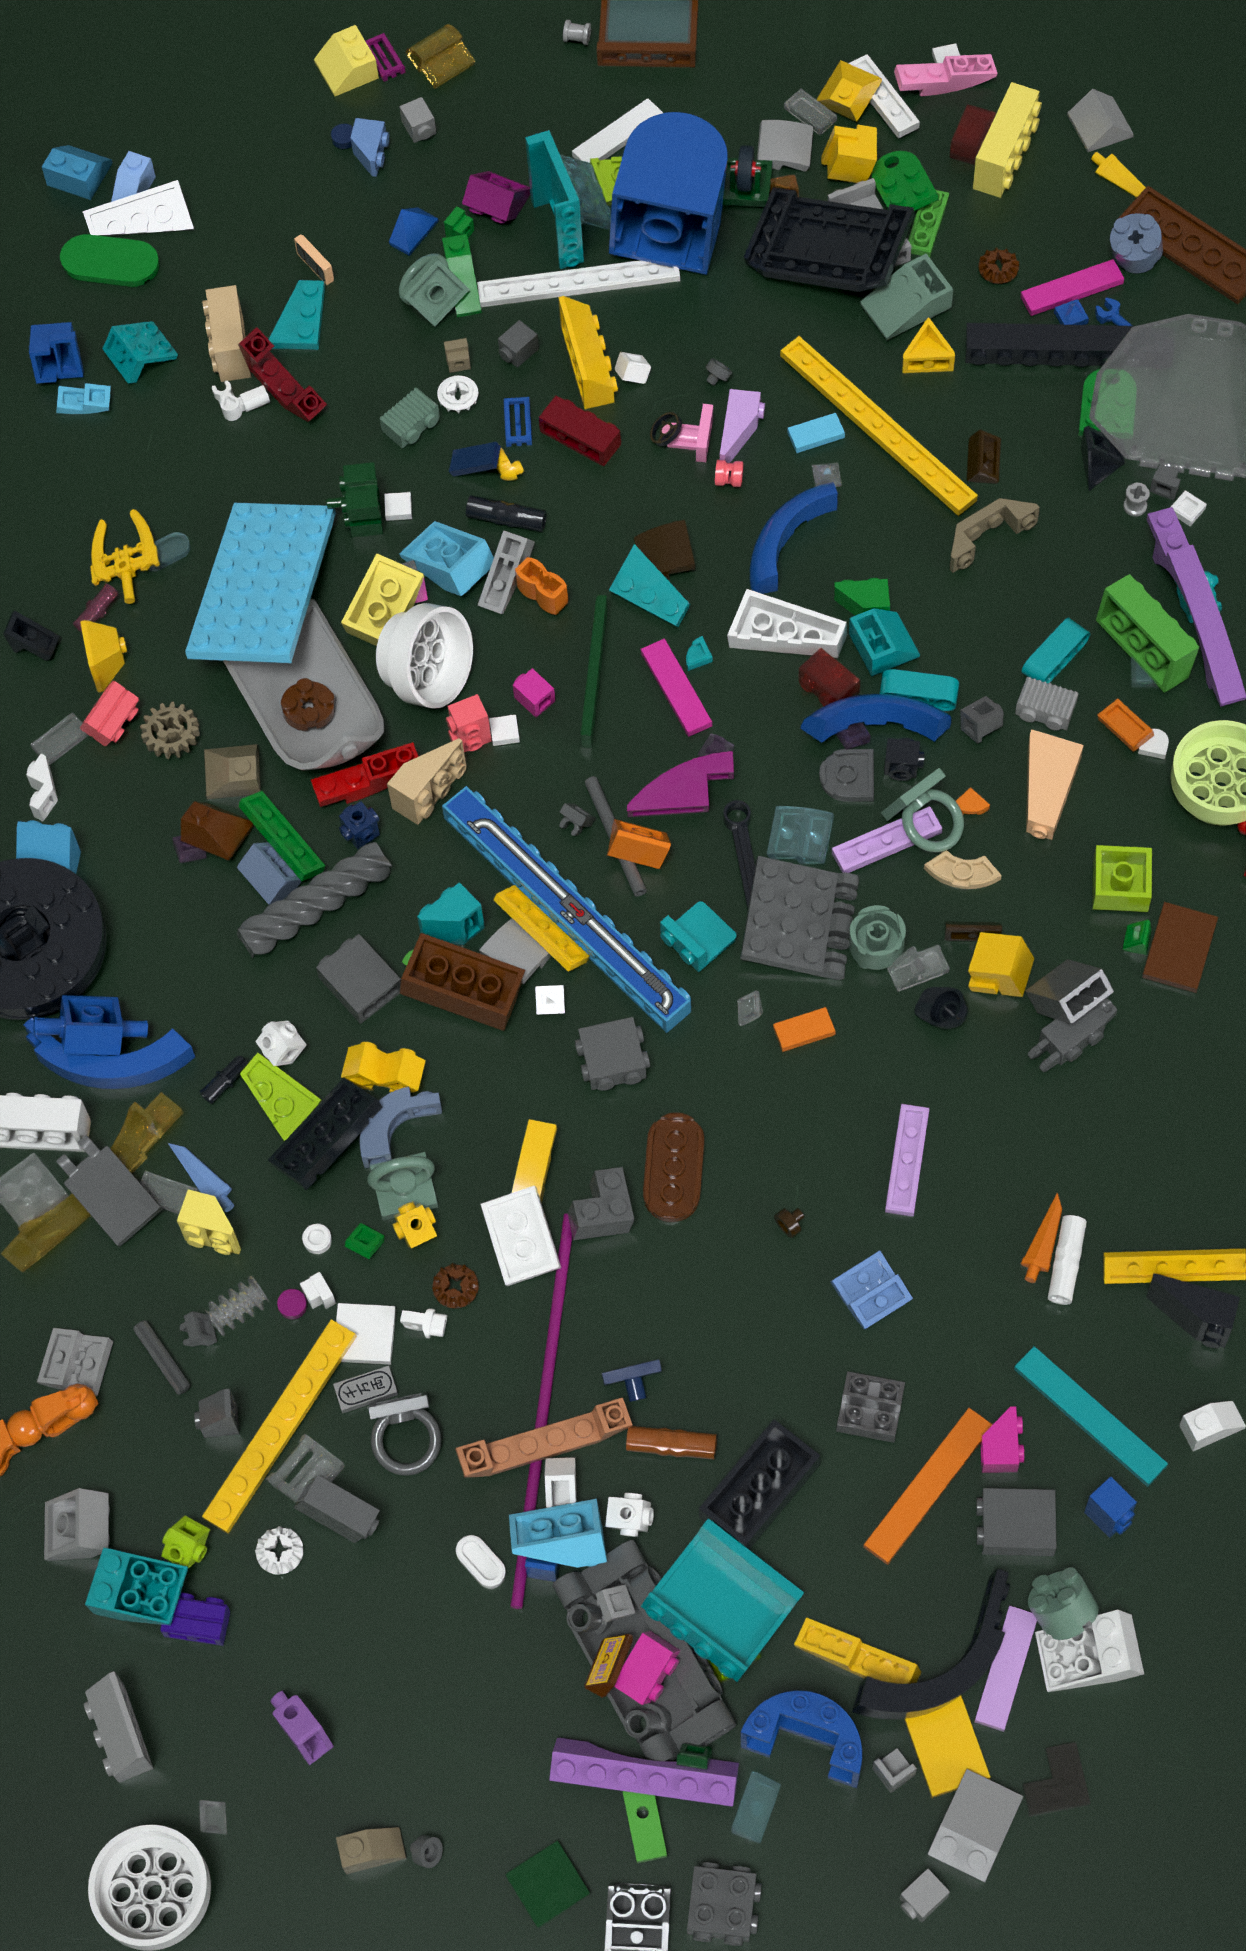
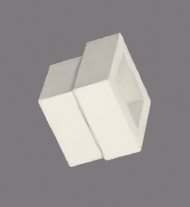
(317, 1291)

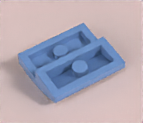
(871, 1290)

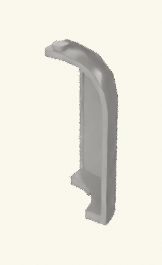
(321, 659)

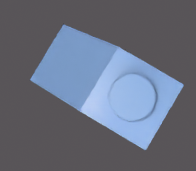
(133, 176)

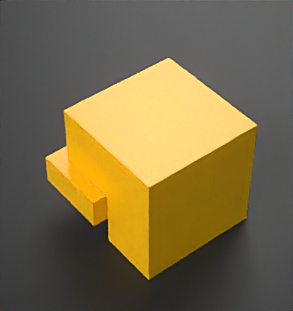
(850, 153)
(1000, 964)

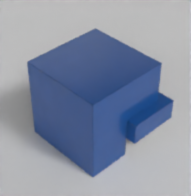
(54, 352)

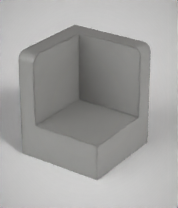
(894, 1770)

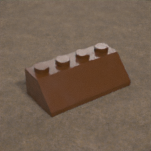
(462, 981)

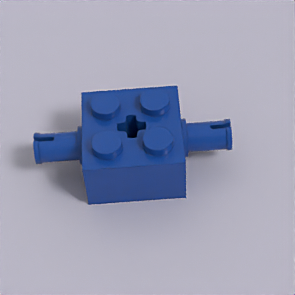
(90, 1026)

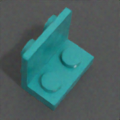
(135, 345)

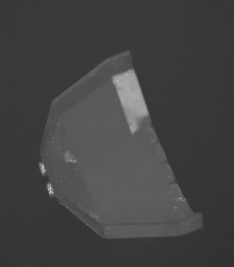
(1177, 396)

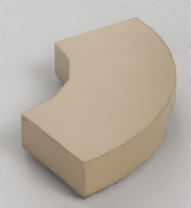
(962, 873)

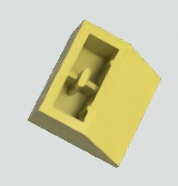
(206, 1224)

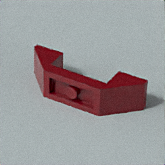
(277, 379)

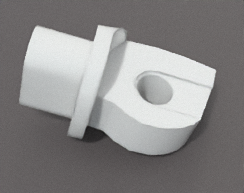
(430, 1322)

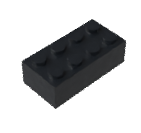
(760, 1484)

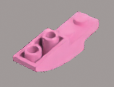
(950, 76)

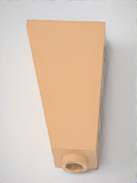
(1049, 780)

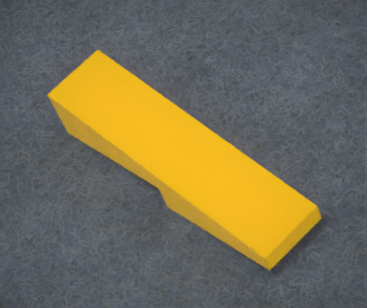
(853, 1655)

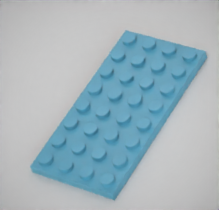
(261, 583)

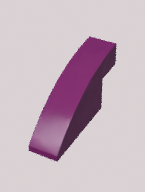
(682, 787)

